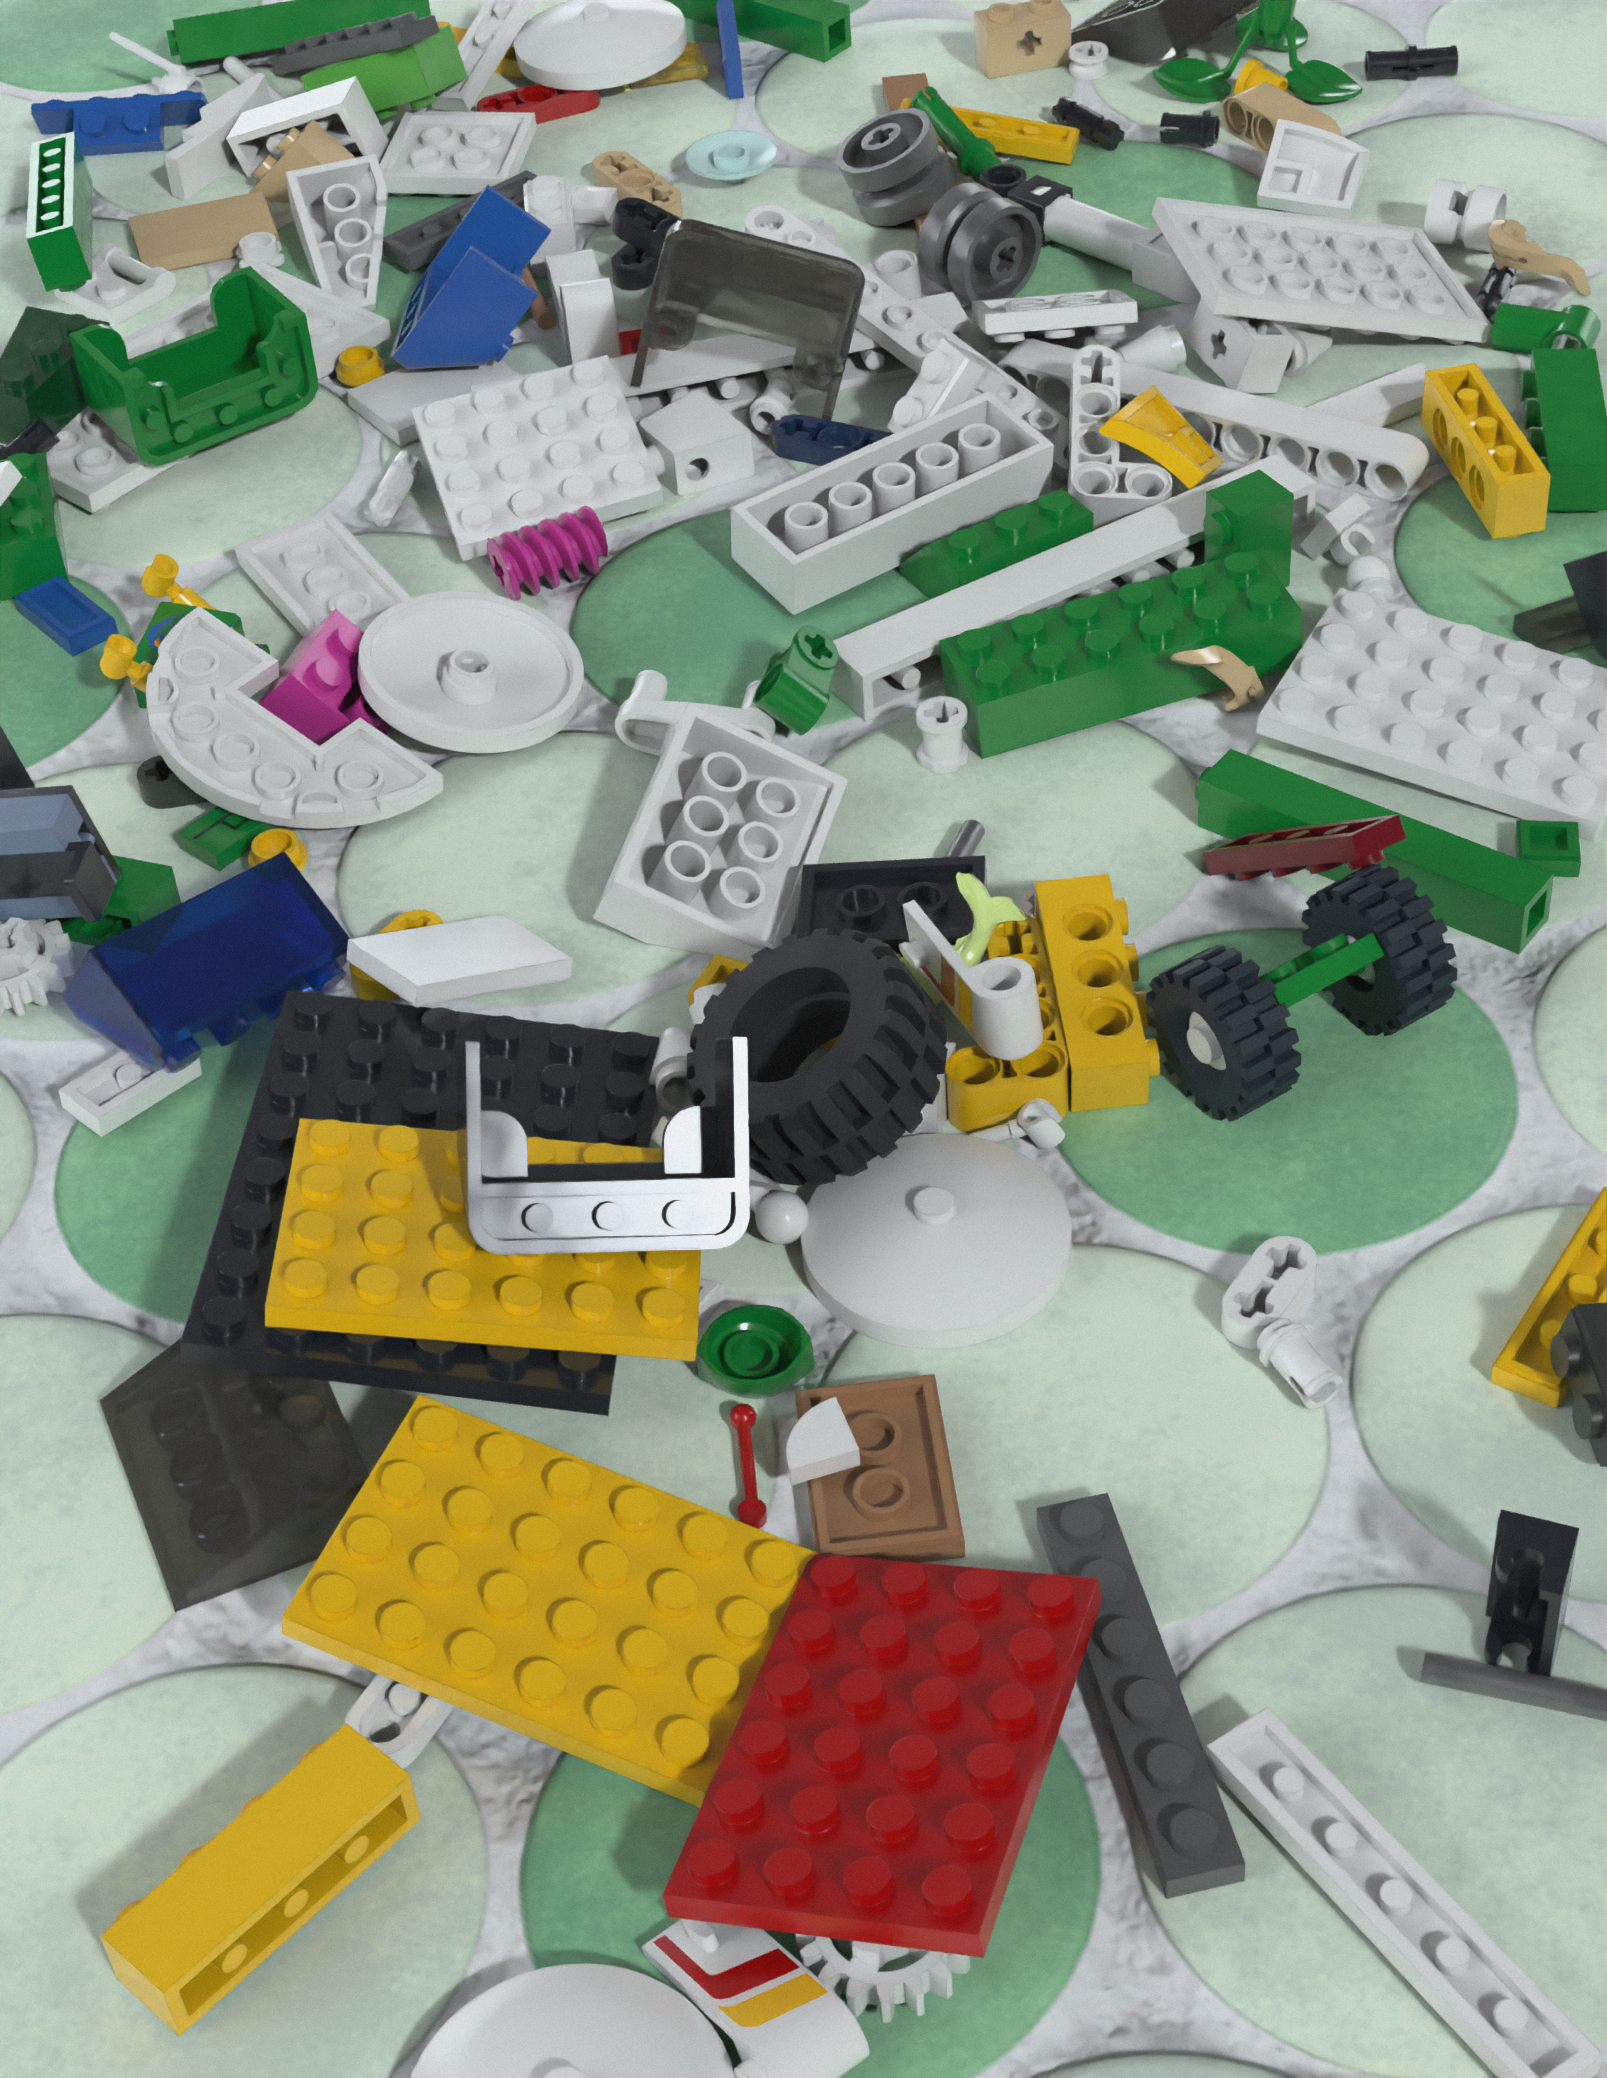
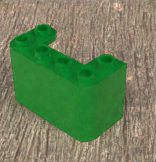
(209, 384)

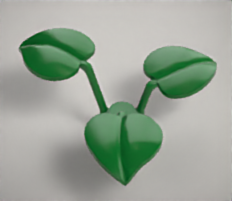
(1269, 26)

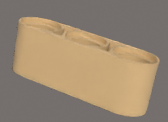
(1255, 113)

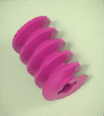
(547, 551)

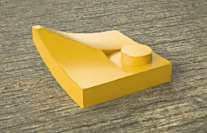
(1164, 435)

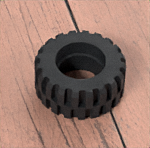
(861, 1090)

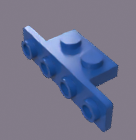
(119, 123)

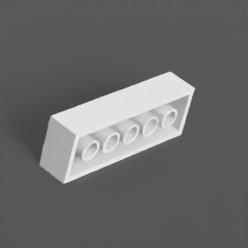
(889, 501)

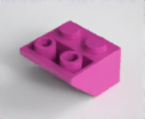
(320, 683)

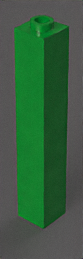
(276, 24)
(800, 26)
(1467, 882)

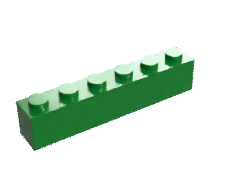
(60, 213)

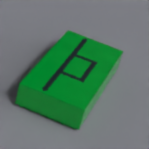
(221, 837)

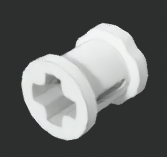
(941, 727)

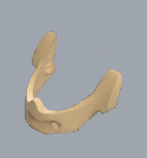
(1512, 250)
(1242, 680)

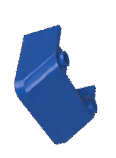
(472, 289)

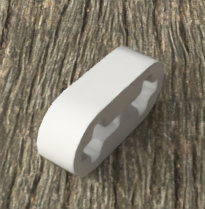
(1256, 1286)

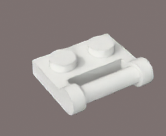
(114, 298)

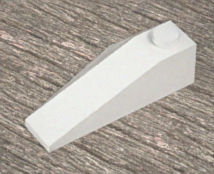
(342, 225)

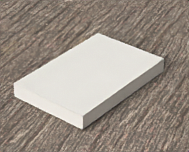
(389, 398)
(459, 960)

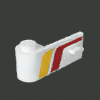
(991, 999)
(762, 1999)

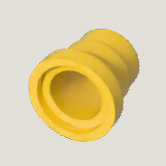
(1254, 74)

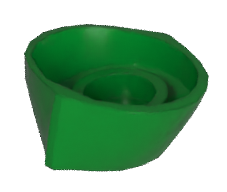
(755, 1352)

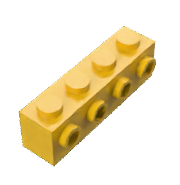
(261, 1878)

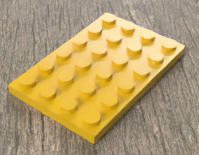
(384, 1249)
(551, 1597)

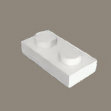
(120, 1090)

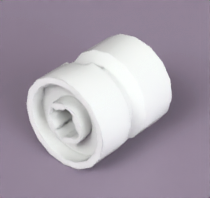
(1463, 214)

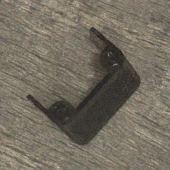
(757, 291)

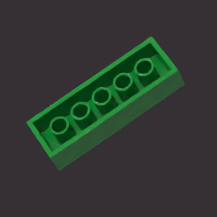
(1114, 650)

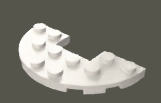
(254, 760)

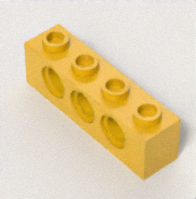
(1485, 451)
(1096, 992)

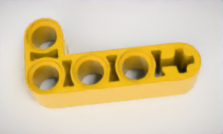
(993, 1090)

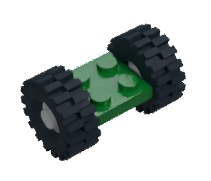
(1229, 1027)

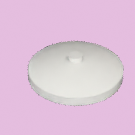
(600, 43)
(470, 671)
(938, 1243)
(577, 2026)

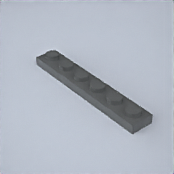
(354, 42)
(1144, 1704)

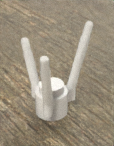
(174, 80)

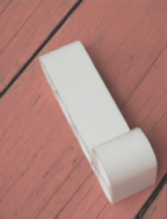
(583, 305)
(1094, 470)

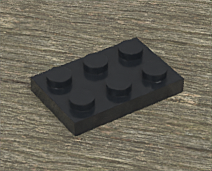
(871, 896)

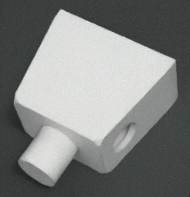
(696, 445)

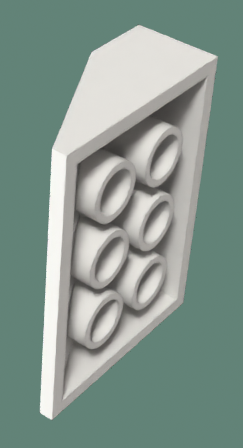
(720, 842)

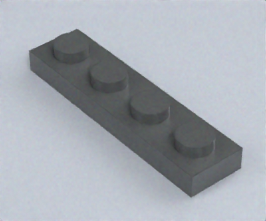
(422, 241)

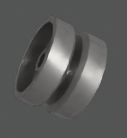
(895, 167)
(979, 243)

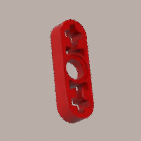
(543, 101)

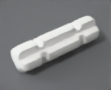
(392, 489)

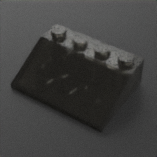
(1158, 28)
(231, 1470)

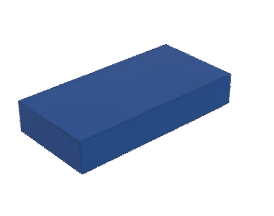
(66, 615)

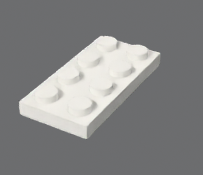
(318, 569)

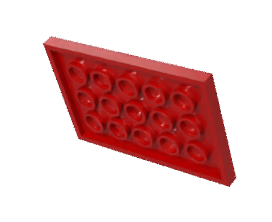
(889, 1755)

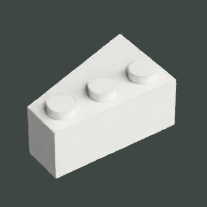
(337, 108)

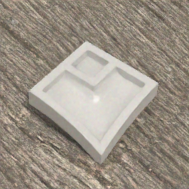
(1312, 171)

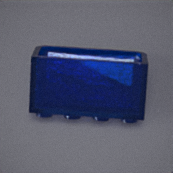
(210, 966)

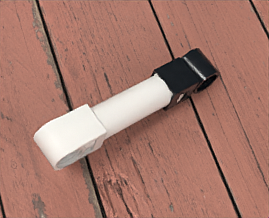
(1095, 231)

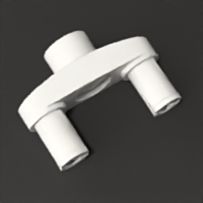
(648, 720)

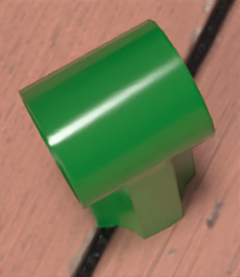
(1529, 328)

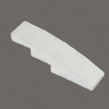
(205, 145)

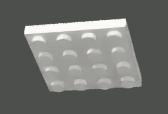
(536, 452)

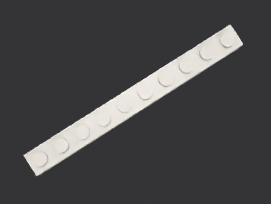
(740, 366)
(901, 654)

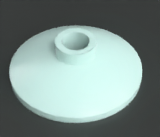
(731, 155)

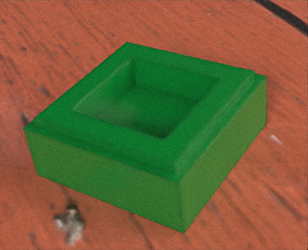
(1549, 845)

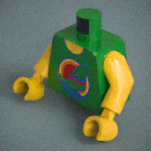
(120, 652)

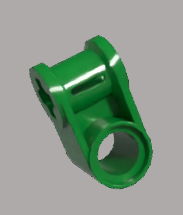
(799, 680)

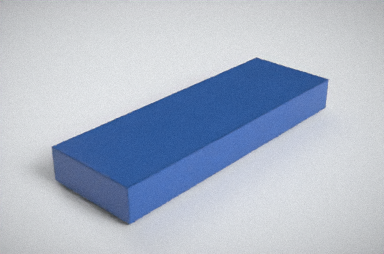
(729, 49)

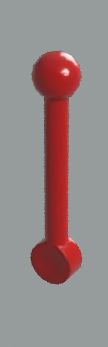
(751, 1510)

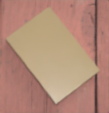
(200, 231)

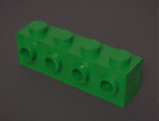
(1567, 426)

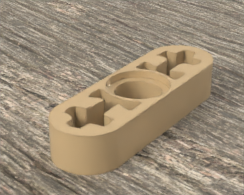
(635, 180)

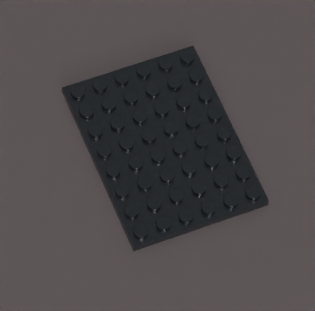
(393, 1069)

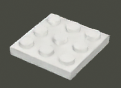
(455, 151)
(1054, 314)

